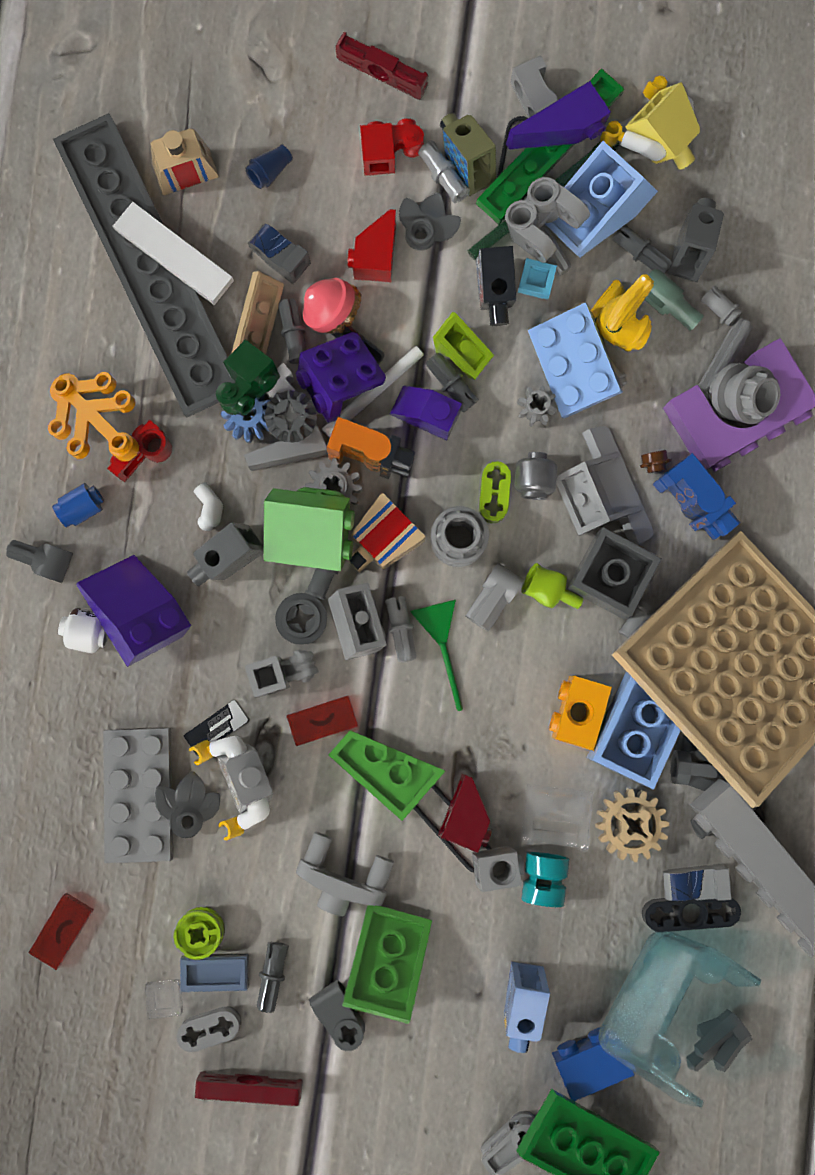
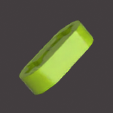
(502, 493)

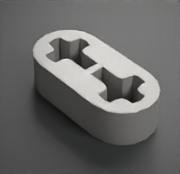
(211, 1036)

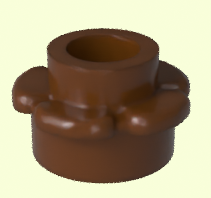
(655, 461)

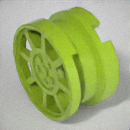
(199, 933)

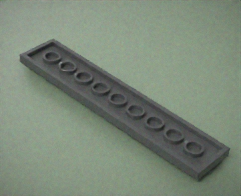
(163, 303)

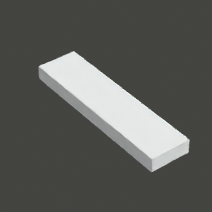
(173, 253)

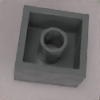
(614, 573)

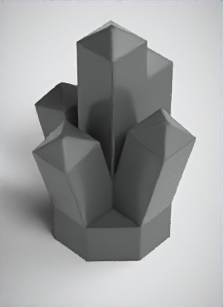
(689, 771)
(720, 1042)

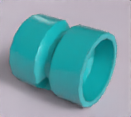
(546, 867)

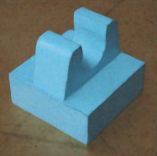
(537, 279)

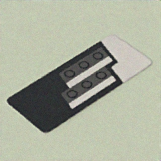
(217, 725)

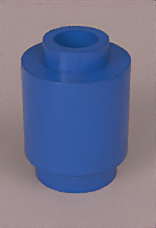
(78, 505)

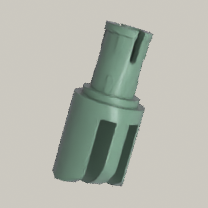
(668, 298)

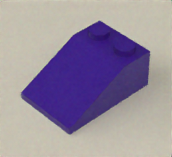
(134, 609)

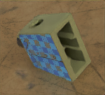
(470, 151)

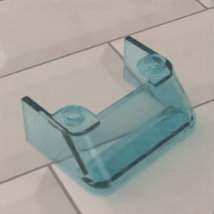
(650, 1000)

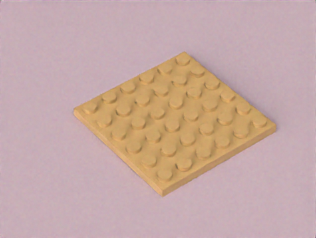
(733, 667)

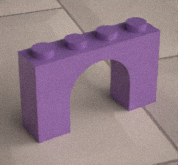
(716, 441)

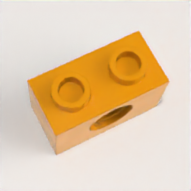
(594, 698)

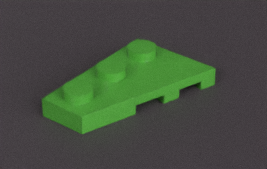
(386, 773)

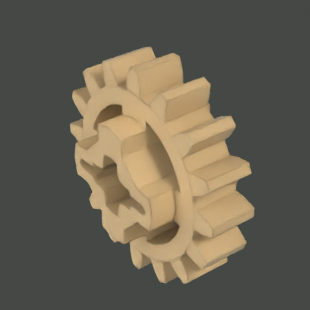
(622, 834)

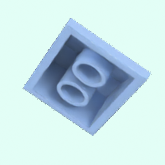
(612, 195)

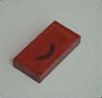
(322, 720)
(61, 931)

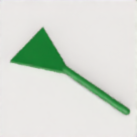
(437, 622)

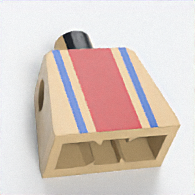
(181, 160)
(384, 536)

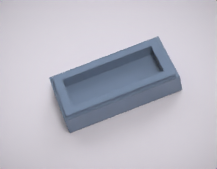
(214, 973)

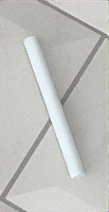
(368, 396)

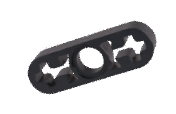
(667, 922)

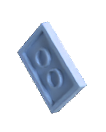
(575, 360)

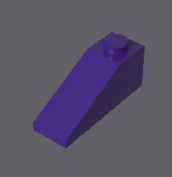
(563, 122)

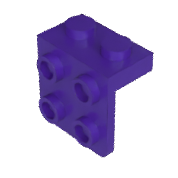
(338, 373)

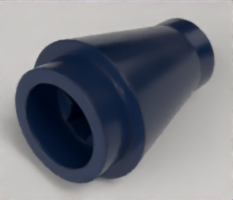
(267, 167)

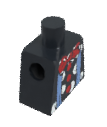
(496, 270)

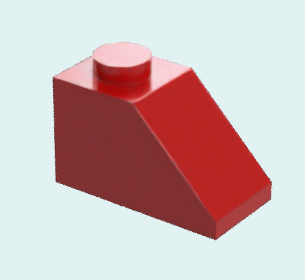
(374, 250)

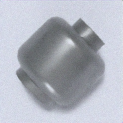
(535, 476)

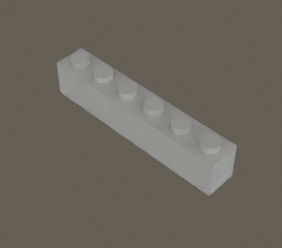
(759, 859)

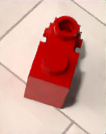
(383, 140)

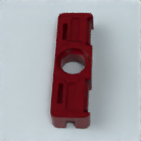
(381, 66)
(248, 1089)

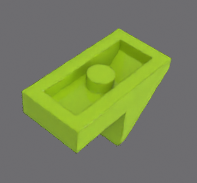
(462, 346)

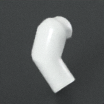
(212, 507)

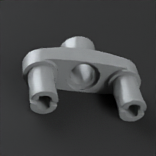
(337, 889)

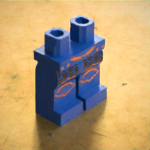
(699, 497)

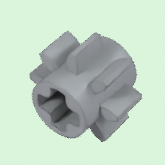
(538, 397)

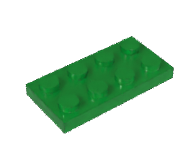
(579, 1142)

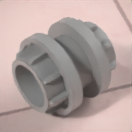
(744, 393)
(462, 517)

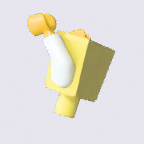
(661, 127)

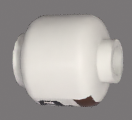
(82, 631)

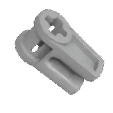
(500, 1149)

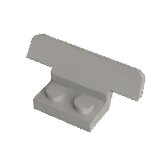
(603, 490)

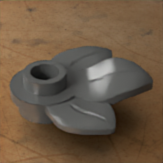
(427, 218)
(186, 800)

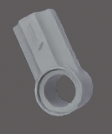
(497, 592)

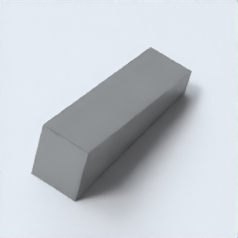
(286, 452)

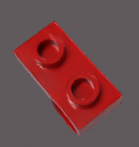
(143, 435)

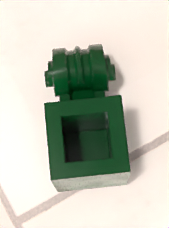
(253, 377)

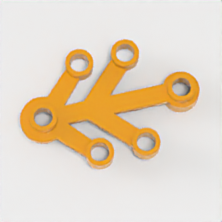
(68, 391)

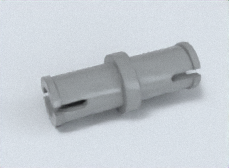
(443, 171)

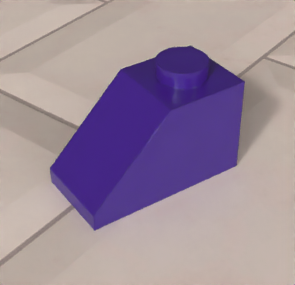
(427, 410)

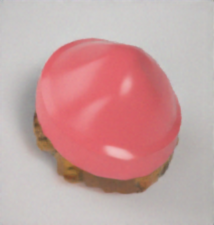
(331, 305)

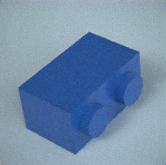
(587, 1066)

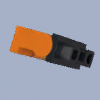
(370, 448)

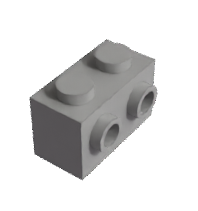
(357, 621)

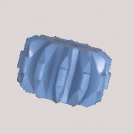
(248, 428)

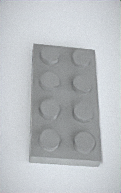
(133, 768)

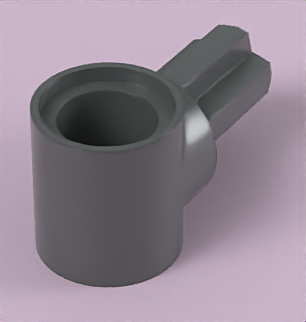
(44, 561)

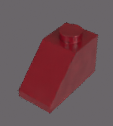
(466, 818)

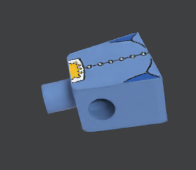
(525, 1005)

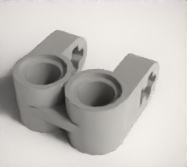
(536, 213)

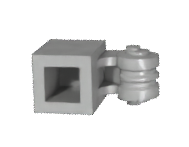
(274, 674)

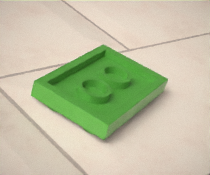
(387, 963)

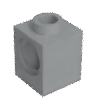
(483, 865)

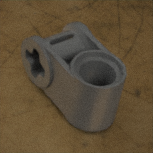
(334, 1016)

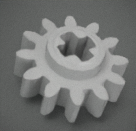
(338, 474)

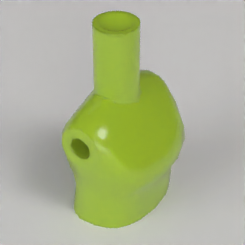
(549, 587)

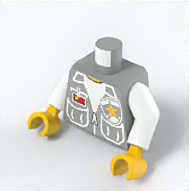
(244, 778)

